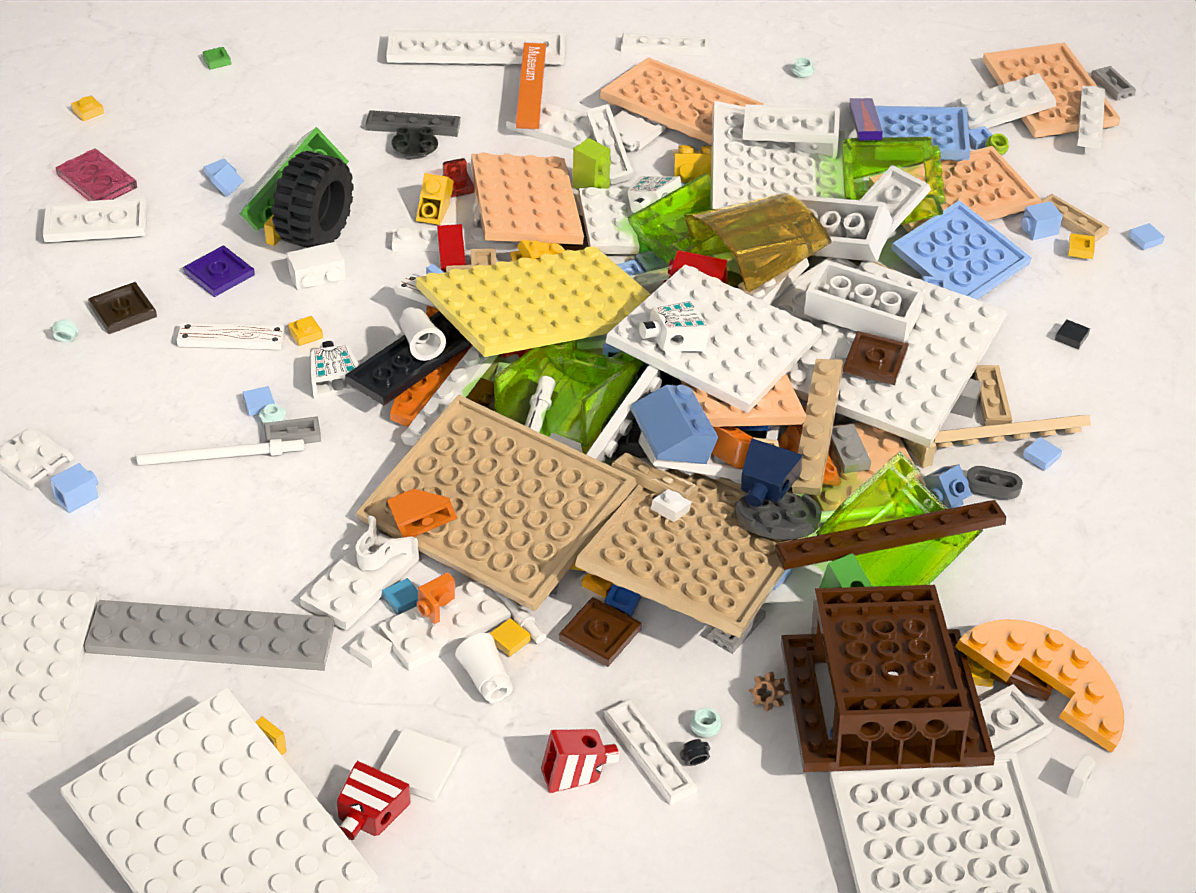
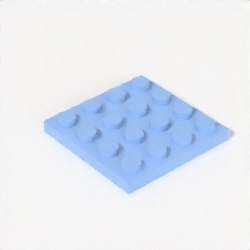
(944, 124)
(963, 250)

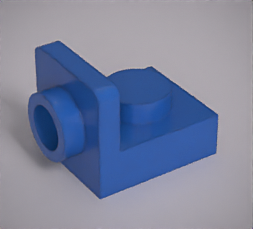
(623, 599)

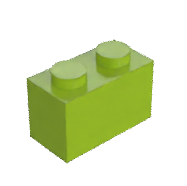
(591, 165)

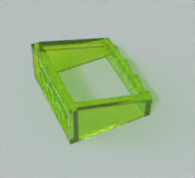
(876, 156)

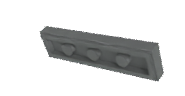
(390, 121)

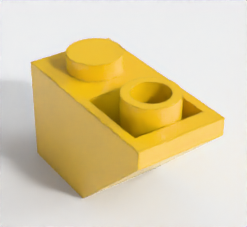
(434, 198)

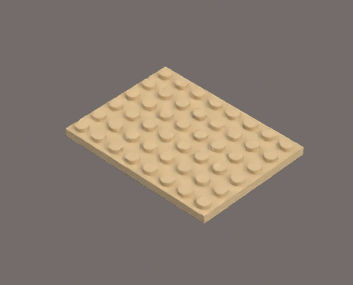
(516, 496)
(691, 565)

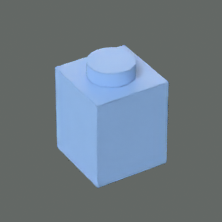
(1041, 220)
(74, 487)

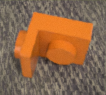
(435, 594)

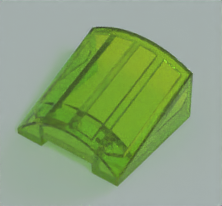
(663, 223)
(583, 393)
(891, 496)

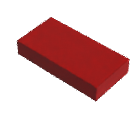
(451, 245)

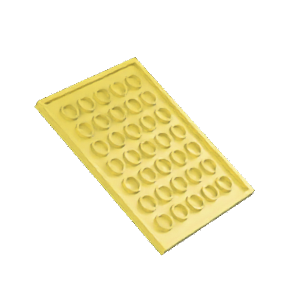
(534, 300)

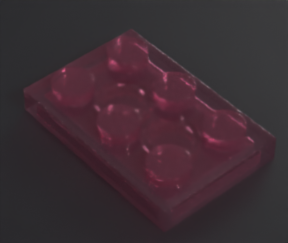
(96, 176)

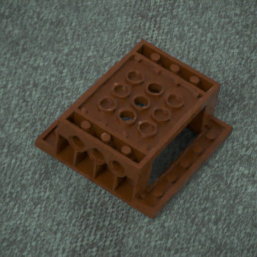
(881, 719)

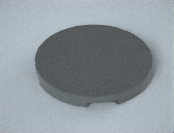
(784, 520)

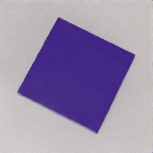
(219, 271)

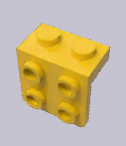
(691, 162)

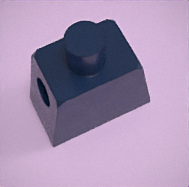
(768, 472)

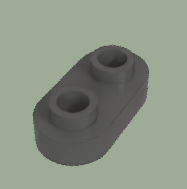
(994, 482)

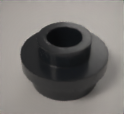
(695, 752)

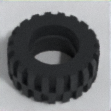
(312, 199)

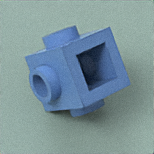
(948, 485)

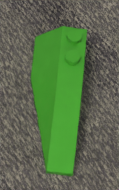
(259, 206)

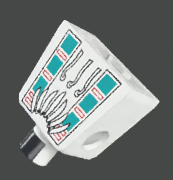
(650, 189)
(676, 326)
(329, 369)

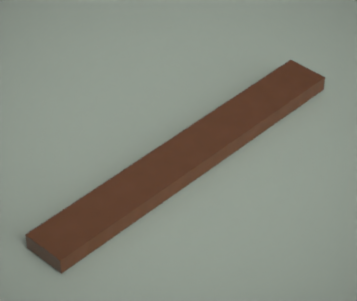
(890, 534)

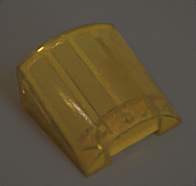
(763, 234)

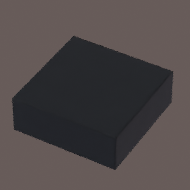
(1072, 334)

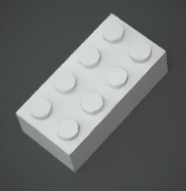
(854, 226)
(863, 301)

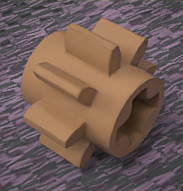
(763, 697)

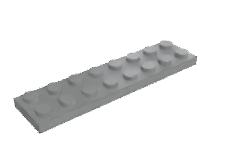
(210, 635)

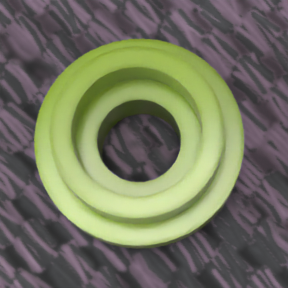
(999, 142)

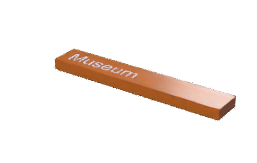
(531, 86)

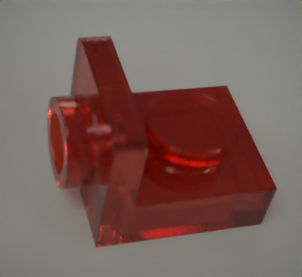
(457, 171)

